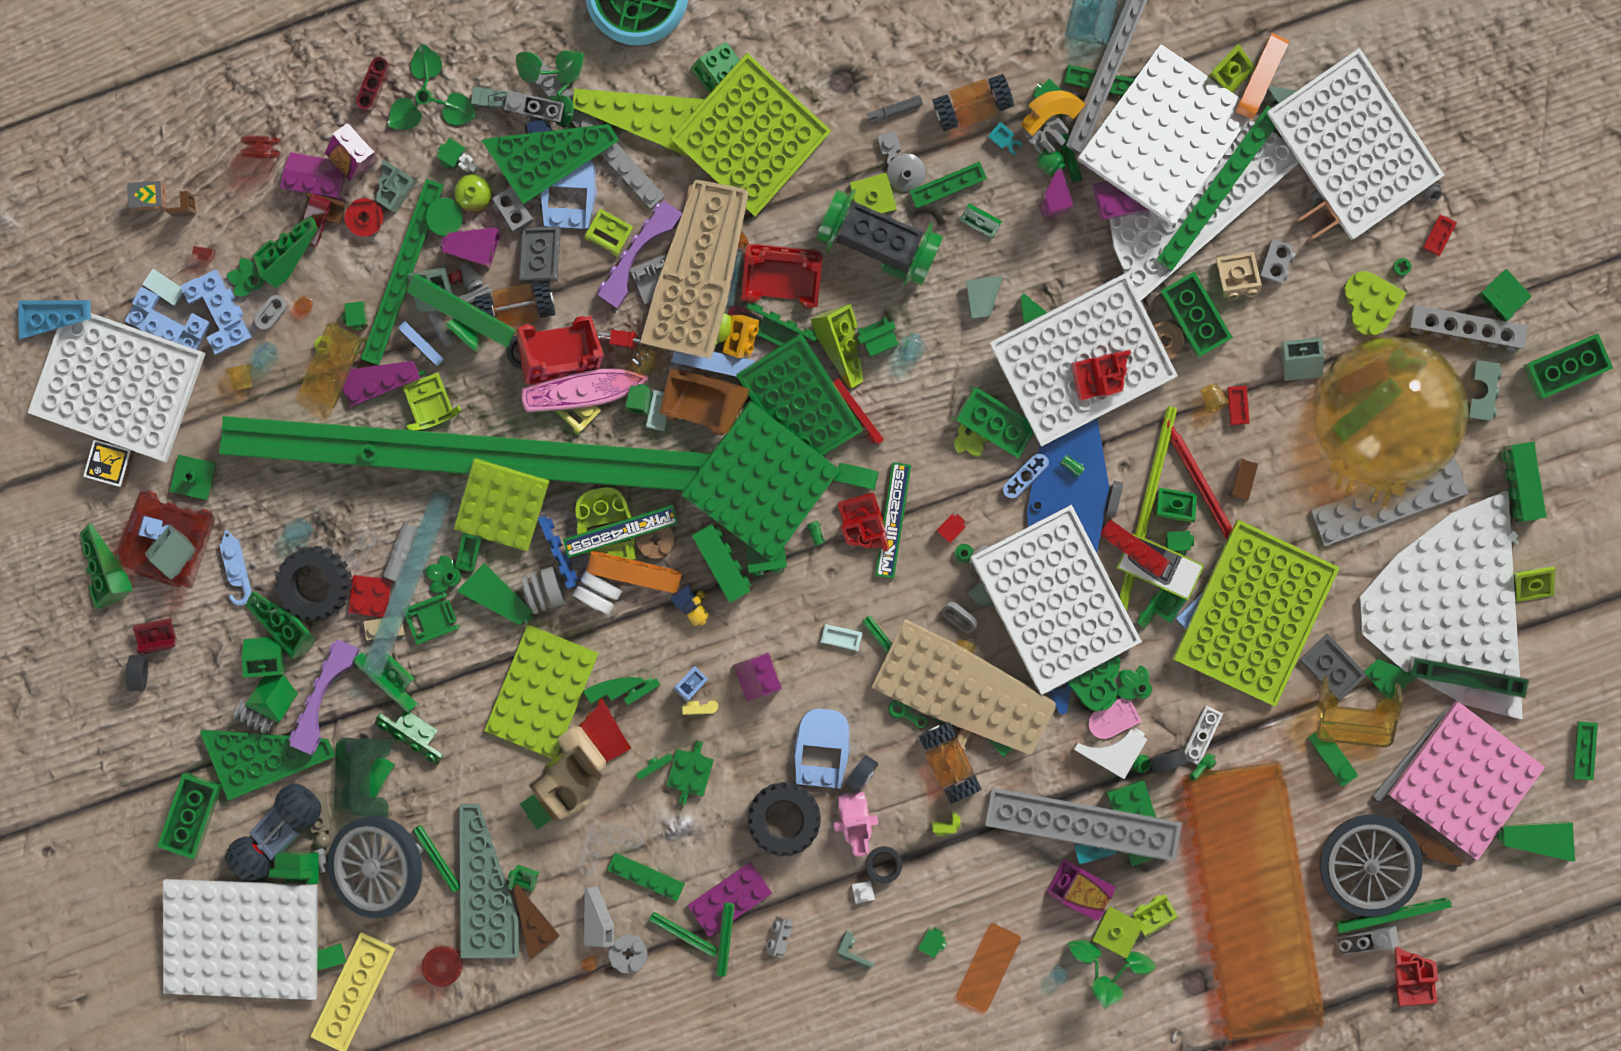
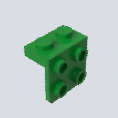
(759, 564)

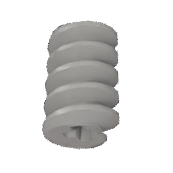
(253, 717)

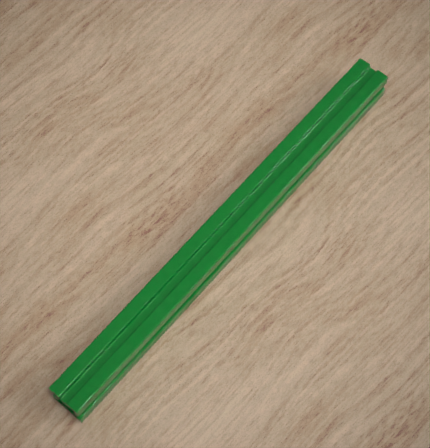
(457, 453)

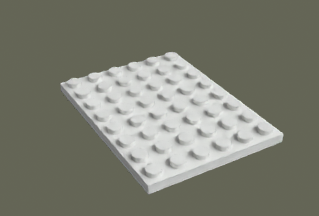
(1165, 135)
(1355, 143)
(1094, 324)
(117, 385)
(1055, 599)
(240, 939)

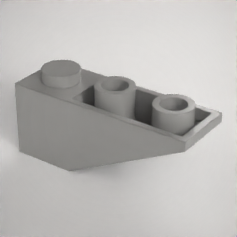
(534, 106)
(597, 920)
(1367, 941)

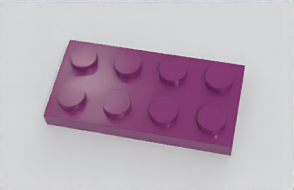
(742, 888)

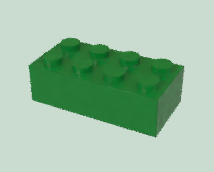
(1195, 314)
(1568, 366)
(1524, 482)
(721, 563)
(1136, 800)
(189, 815)

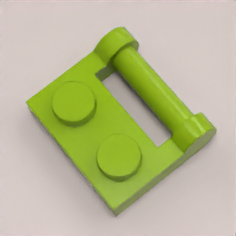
(611, 226)

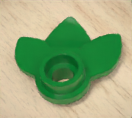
(243, 278)
(440, 574)
(1132, 682)

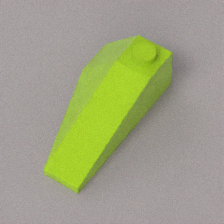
(837, 336)

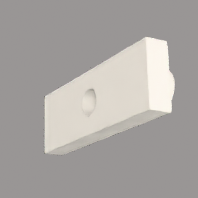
(1206, 723)

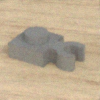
(889, 145)

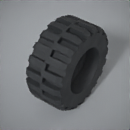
(296, 600)
(784, 845)

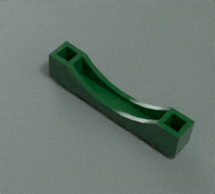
(1468, 677)

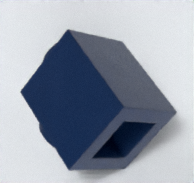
(538, 125)

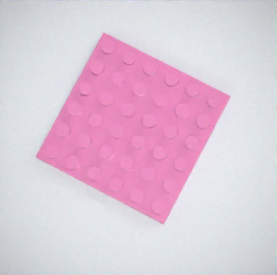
(1466, 780)

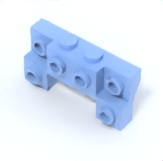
(223, 309)
(154, 323)

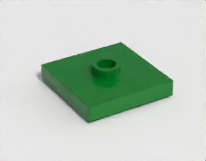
(654, 764)

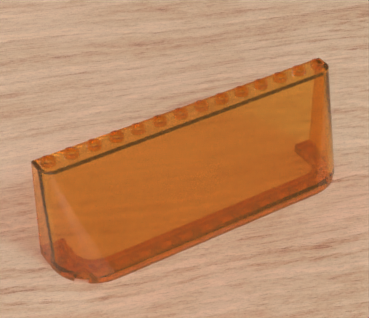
(1254, 900)

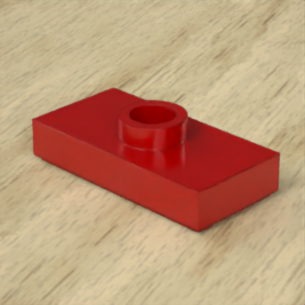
(1439, 235)
(1238, 405)

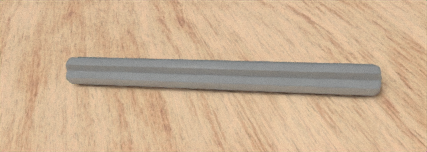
(1388, 784)

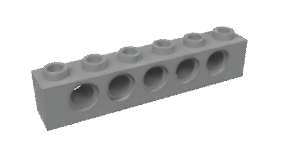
(1516, 332)

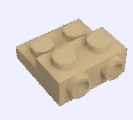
(1238, 275)

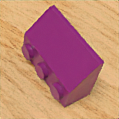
(312, 175)
(1056, 198)
(1113, 202)

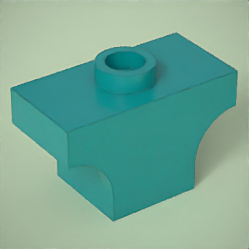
(1088, 853)

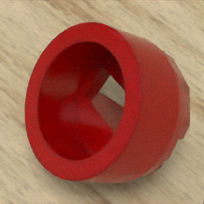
(454, 276)

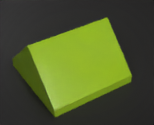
(1232, 69)
(1534, 583)

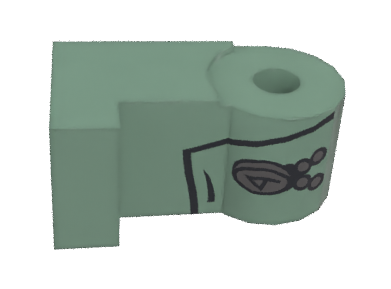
(488, 98)

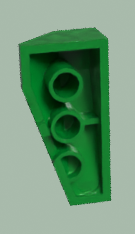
(281, 625)

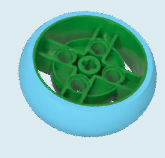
(628, 28)

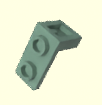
(848, 942)

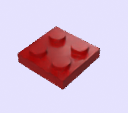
(370, 595)

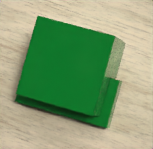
(878, 337)
(296, 867)

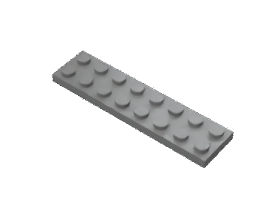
(1358, 514)

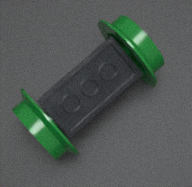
(879, 237)

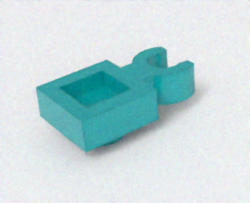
(1003, 137)

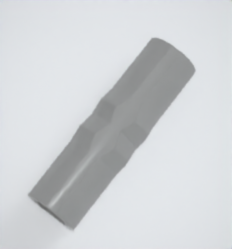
(400, 551)

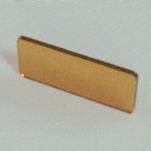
(988, 967)

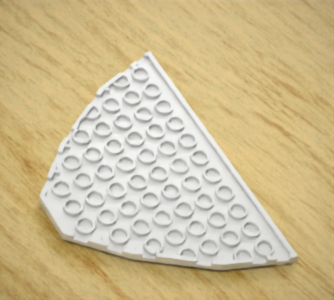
(1143, 236)
(1452, 602)

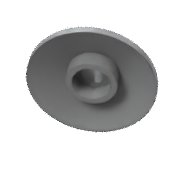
(897, 168)

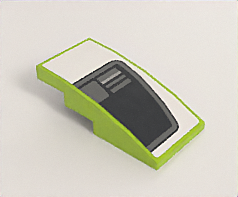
(1178, 576)

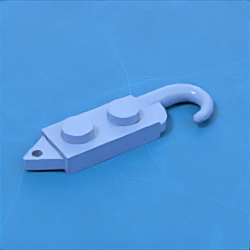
(235, 566)

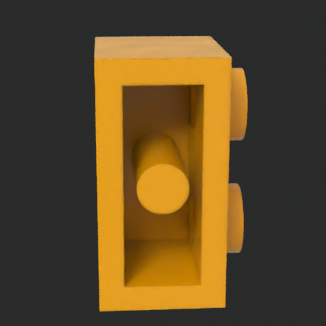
(742, 336)

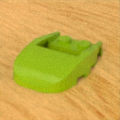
(602, 507)

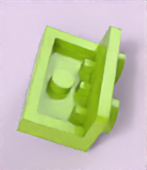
(944, 828)
(1155, 914)

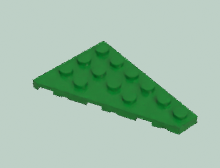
(542, 158)
(257, 759)

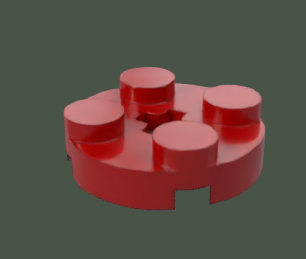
(355, 211)

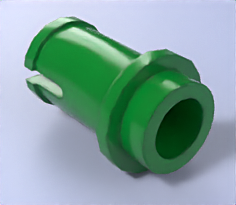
(1072, 465)
(815, 532)

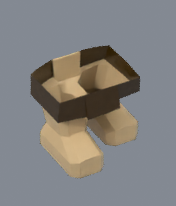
(570, 777)

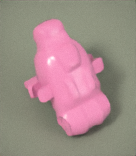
(855, 822)

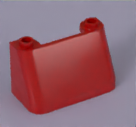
(782, 274)
(559, 350)

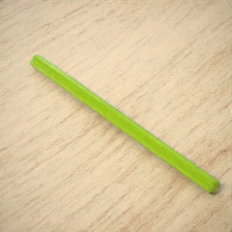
(1150, 494)

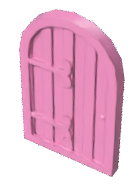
(1114, 719)

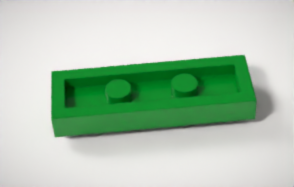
(1585, 750)

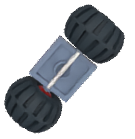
(293, 809)

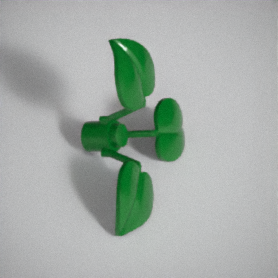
(569, 68)
(405, 114)
(1103, 988)

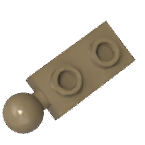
(323, 822)

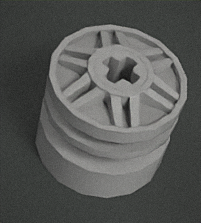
(543, 590)

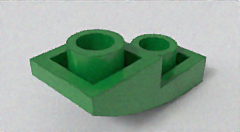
(857, 476)
(379, 773)
(330, 956)

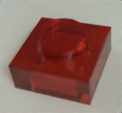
(203, 253)

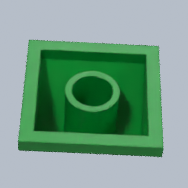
(1176, 505)
(272, 697)

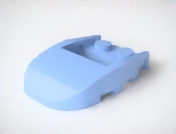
(572, 218)
(822, 729)

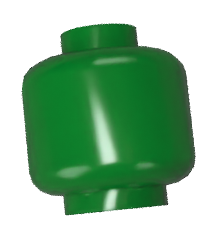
(1051, 162)

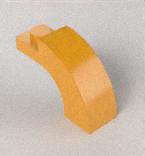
(1051, 104)

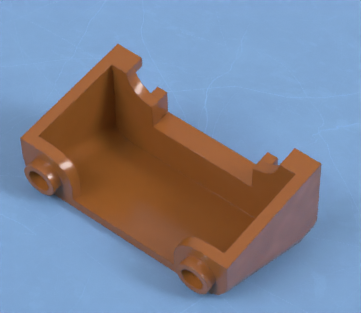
(702, 400)

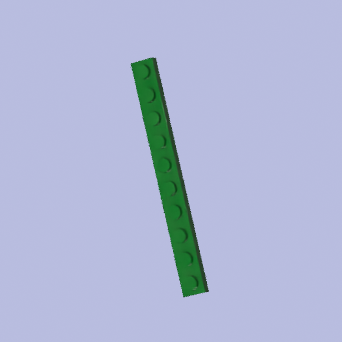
(1217, 191)
(399, 278)

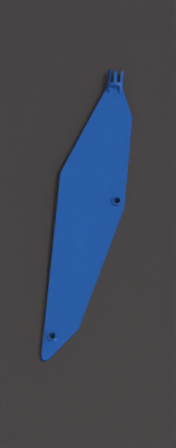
(1059, 489)

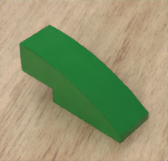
(468, 552)
(612, 687)

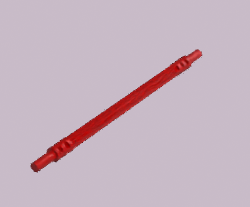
(1200, 482)

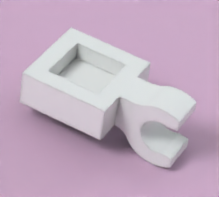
(467, 164)

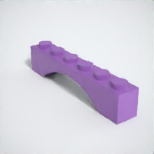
(662, 222)
(308, 733)

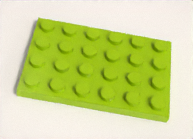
(541, 691)

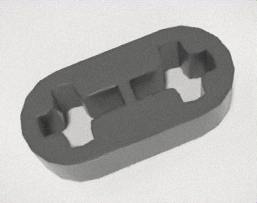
(1114, 499)

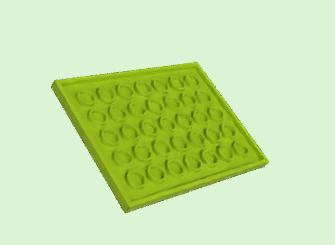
(1256, 613)

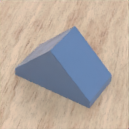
(690, 683)

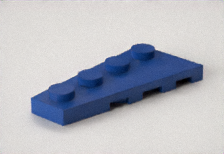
(555, 542)

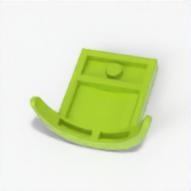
(429, 402)

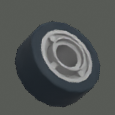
(862, 773)

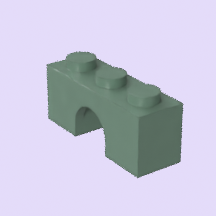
(1487, 374)

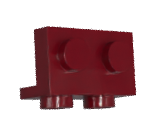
(155, 636)

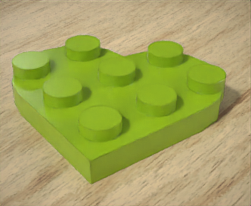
(1372, 302)

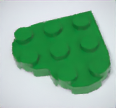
(1097, 686)

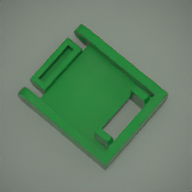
(434, 617)

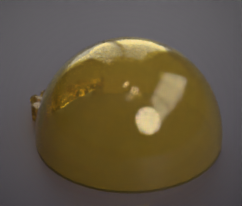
(1390, 415)

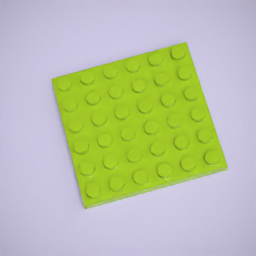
(750, 133)

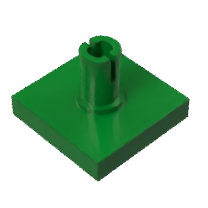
(193, 477)

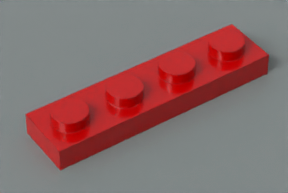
(873, 434)
(1134, 548)

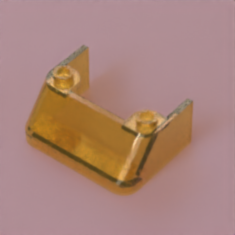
(1357, 725)

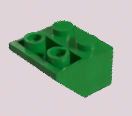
(262, 657)

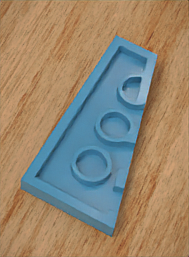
(49, 315)

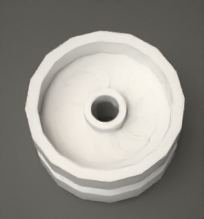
(597, 592)

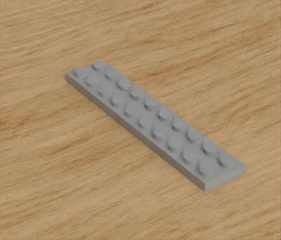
(1084, 824)

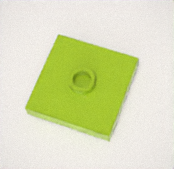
(875, 193)
(1118, 932)

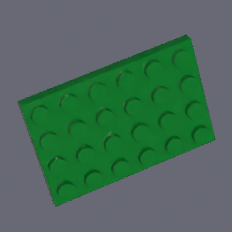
(800, 396)

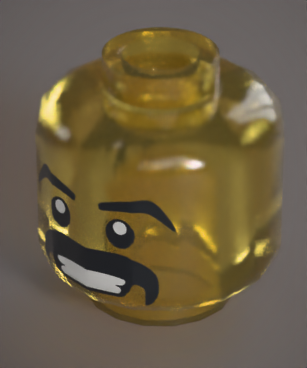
(643, 361)

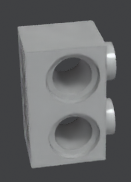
(516, 207)
(1272, 260)

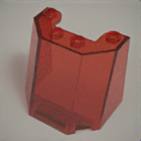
(194, 525)

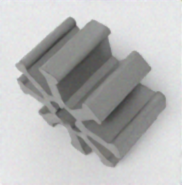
(1048, 134)

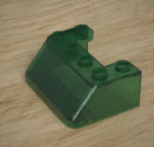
(354, 776)

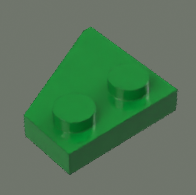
(1386, 677)

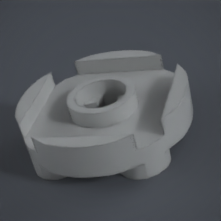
(619, 960)

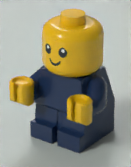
(689, 604)

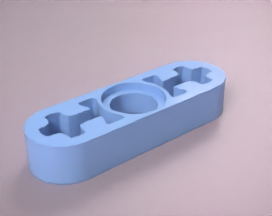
(432, 354)
(1019, 490)

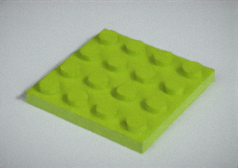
(501, 504)

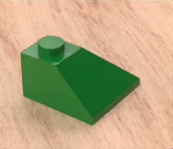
(466, 333)

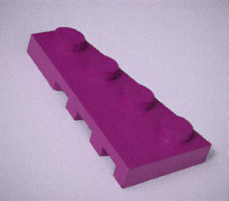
(374, 381)

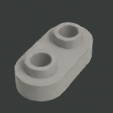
(268, 310)
(959, 617)

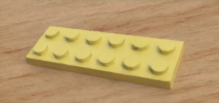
(353, 992)

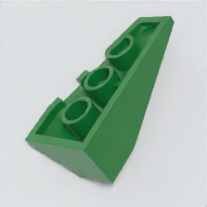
(279, 258)
(107, 575)

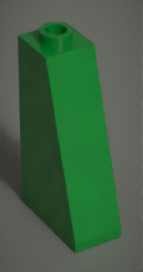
(494, 593)
(1547, 838)

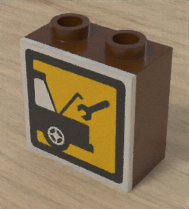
(109, 463)

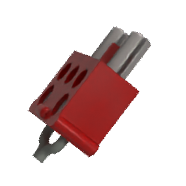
(621, 338)

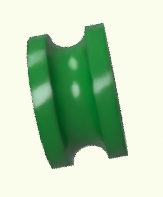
(1397, 270)
(374, 450)

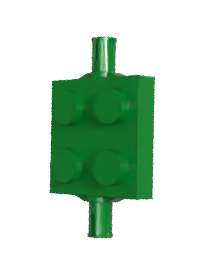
(690, 772)

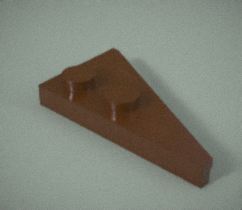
(1427, 843)
(536, 927)

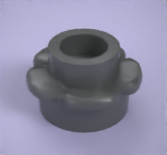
(1433, 192)

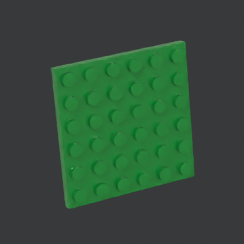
(760, 481)

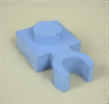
(151, 527)

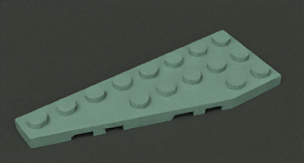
(486, 906)

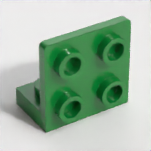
(714, 66)
(1504, 295)

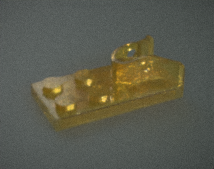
(331, 364)

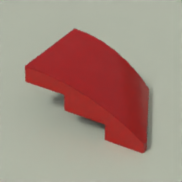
(1100, 374)
(863, 522)
(605, 732)
(1414, 979)

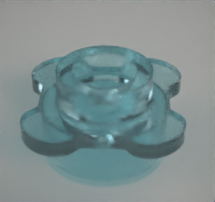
(1058, 975)

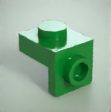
(524, 877)

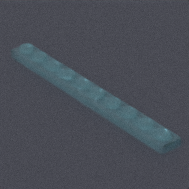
(407, 584)

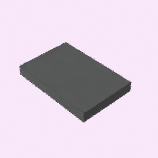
(539, 254)
(1332, 661)

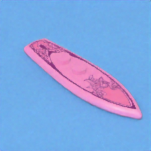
(580, 390)

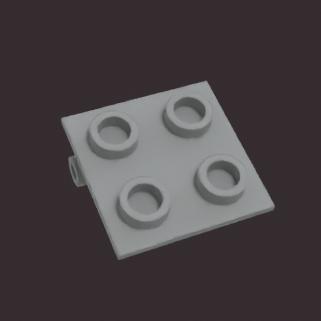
(647, 277)

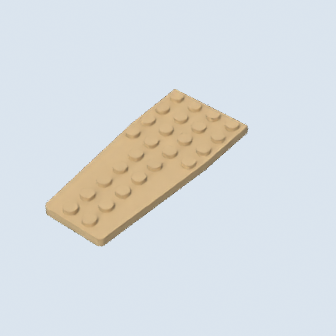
(697, 272)
(962, 689)

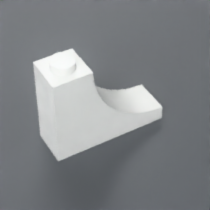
(1116, 756)

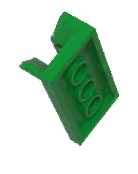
(995, 422)

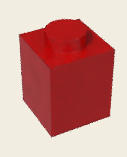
(951, 527)

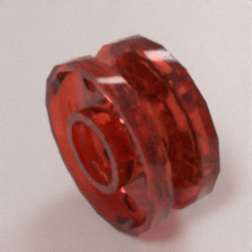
(260, 147)
(434, 974)

